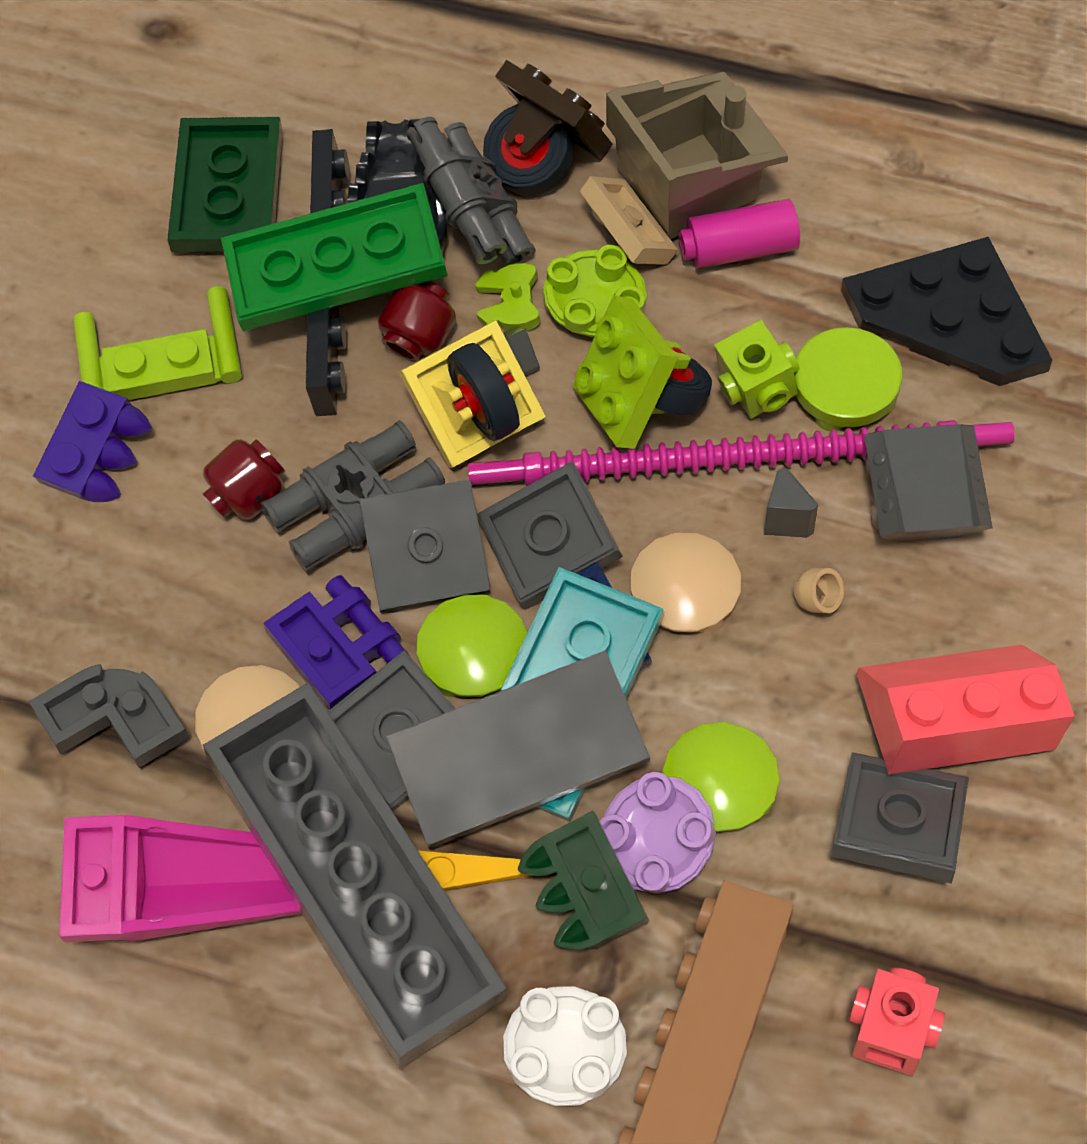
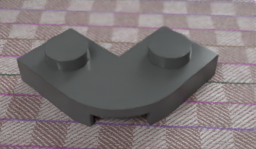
(114, 698)

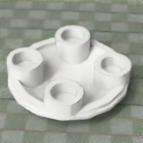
(564, 1045)

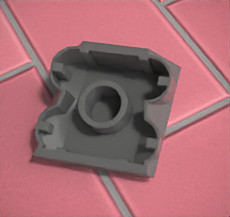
(927, 483)

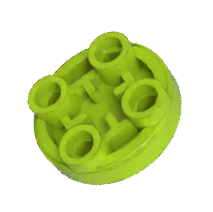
(847, 378)

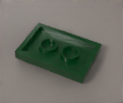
(223, 180)

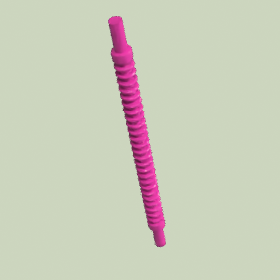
(818, 447)

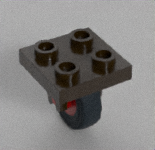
(537, 136)

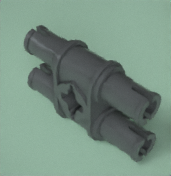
(470, 192)
(324, 487)

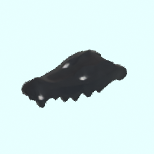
(393, 165)

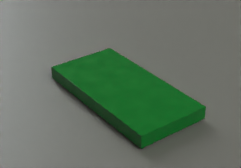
(333, 257)

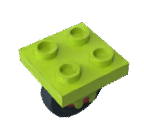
(636, 374)

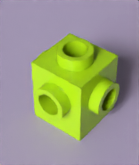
(756, 370)

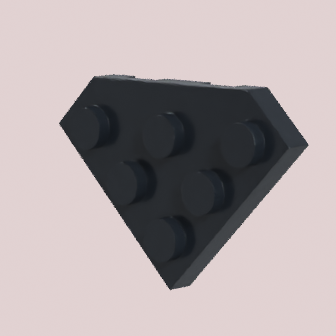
(952, 309)

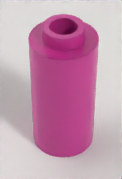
(740, 234)

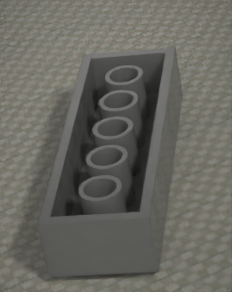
(355, 875)

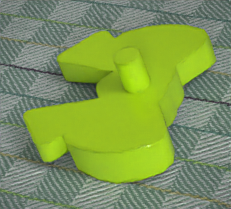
(515, 287)

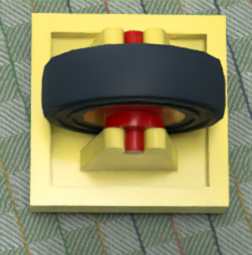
(472, 394)

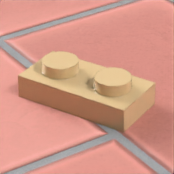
(628, 220)

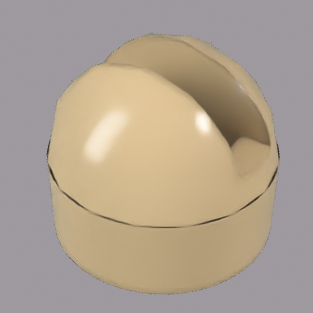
(822, 583)

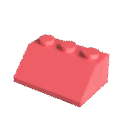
(965, 707)

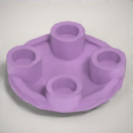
(660, 832)

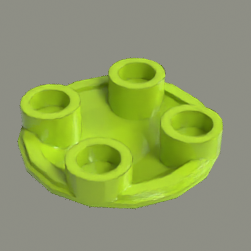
(583, 284)
(470, 645)
(730, 771)

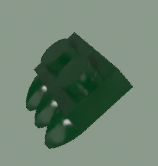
(587, 881)

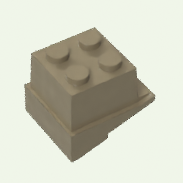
(690, 146)

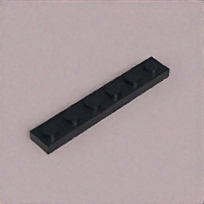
(325, 328)

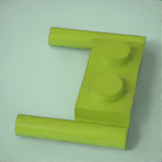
(162, 362)

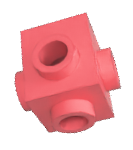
(896, 1020)

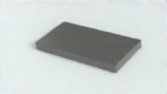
(517, 749)

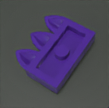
(89, 442)

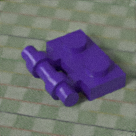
(322, 651)

